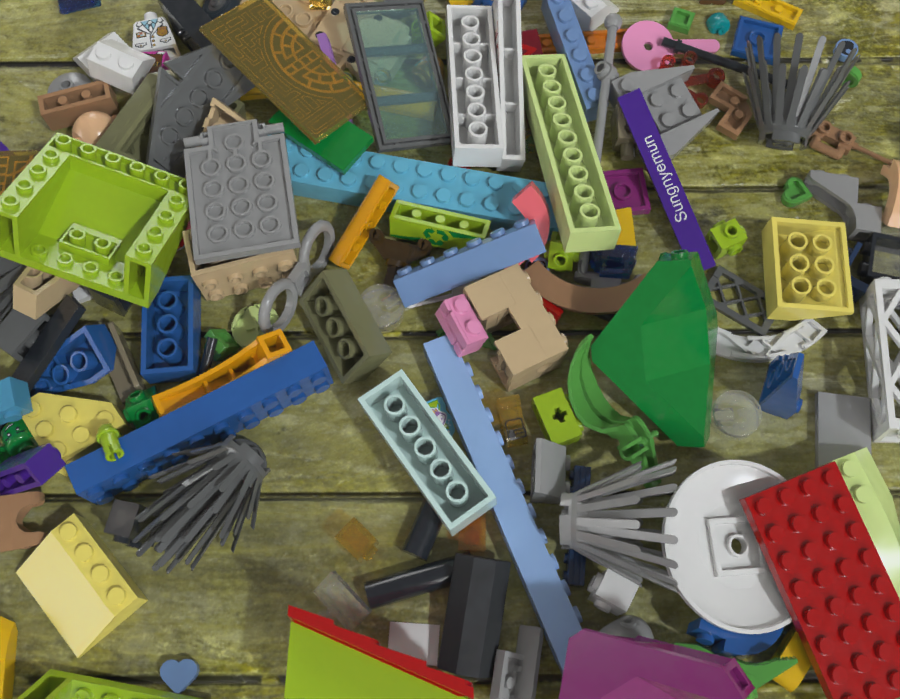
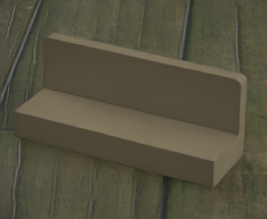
(125, 373)

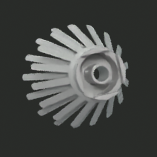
(610, 534)

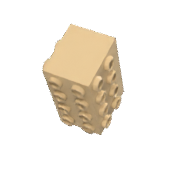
(238, 274)

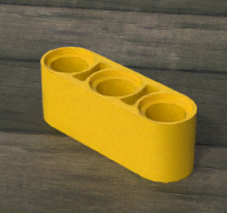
(792, 646)

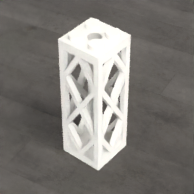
(880, 302)

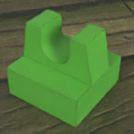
(225, 345)

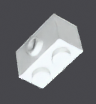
(611, 592)

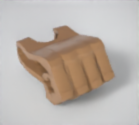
(12, 512)

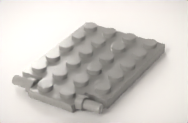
(240, 191)

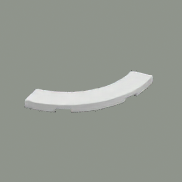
(767, 348)

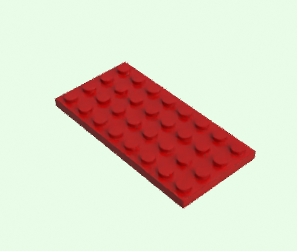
(831, 582)

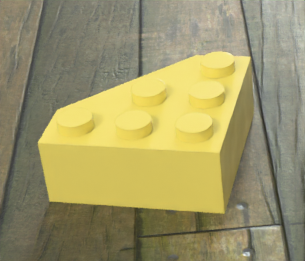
(71, 423)

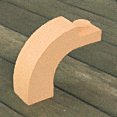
(891, 213)

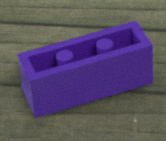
(29, 469)

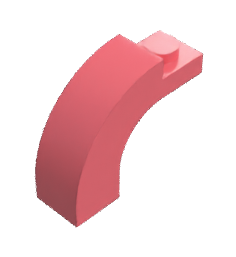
(534, 206)

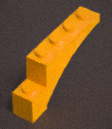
(255, 355)

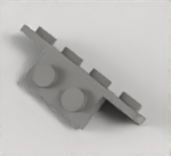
(517, 673)

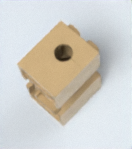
(536, 345)

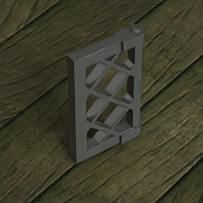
(740, 319)

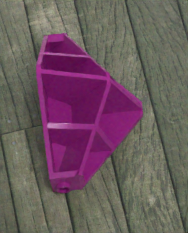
(646, 668)

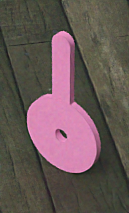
(653, 33)

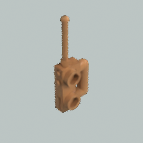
(842, 140)

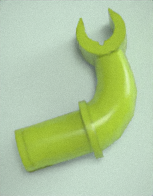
(108, 438)

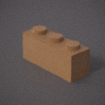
(64, 106)

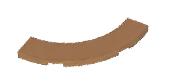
(578, 298)

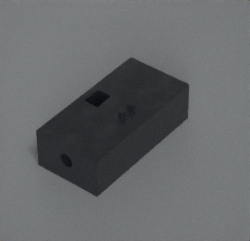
(185, 20)

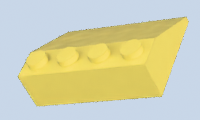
(806, 269)
(80, 584)

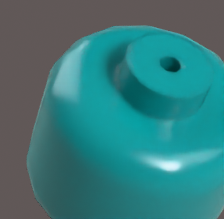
(718, 23)

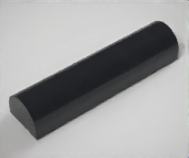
(423, 532)
(410, 582)

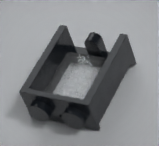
(879, 258)

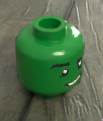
(17, 437)

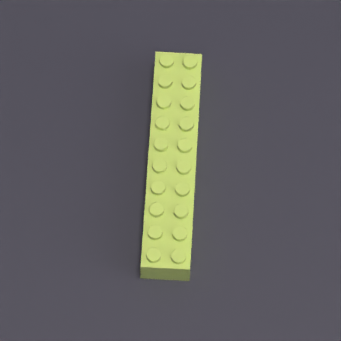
(568, 156)

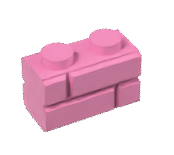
(461, 325)

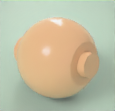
(91, 126)

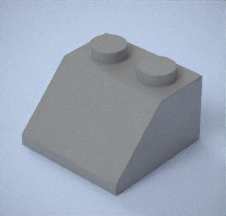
(549, 472)

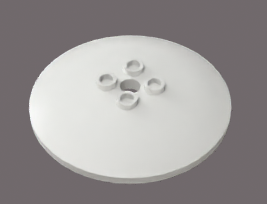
(712, 579)

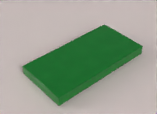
(337, 150)

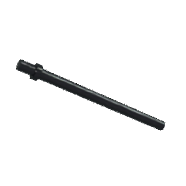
(678, 46)

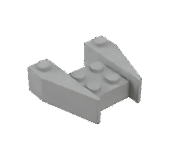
(669, 104)

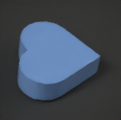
(179, 674)

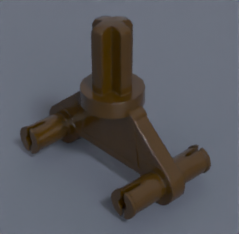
(397, 253)

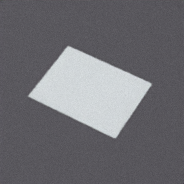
(415, 640)

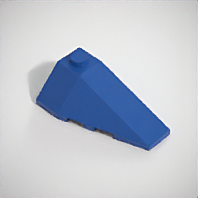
(80, 361)
(783, 386)

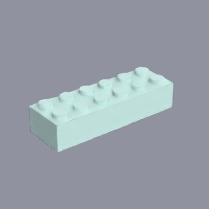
(427, 452)

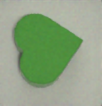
(795, 192)

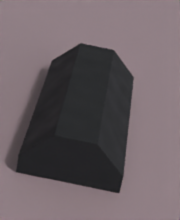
(474, 616)

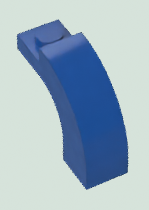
(729, 643)

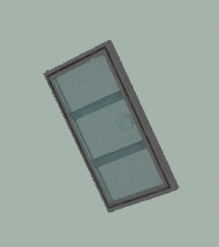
(399, 74)

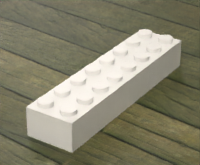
(473, 87)

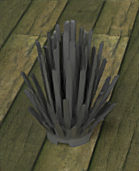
(220, 490)

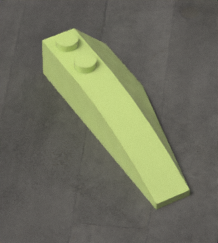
(875, 508)

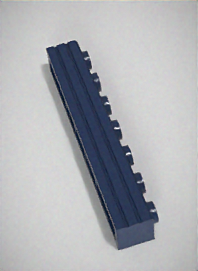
(575, 561)

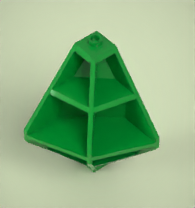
(665, 348)

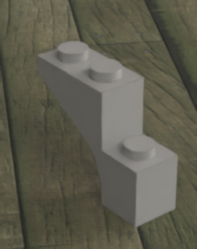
(841, 195)

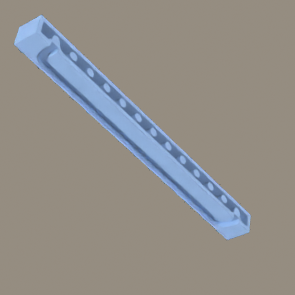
(512, 513)

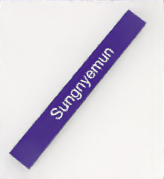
(664, 176)

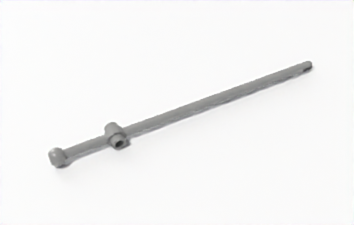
(605, 73)

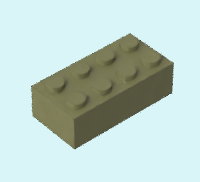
(344, 326)

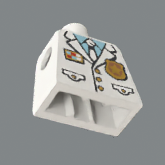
(154, 35)

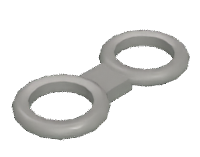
(298, 279)

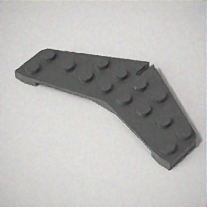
(184, 104)

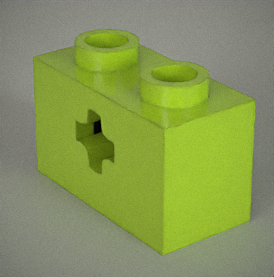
(557, 403)

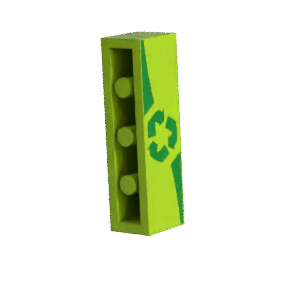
(439, 226)

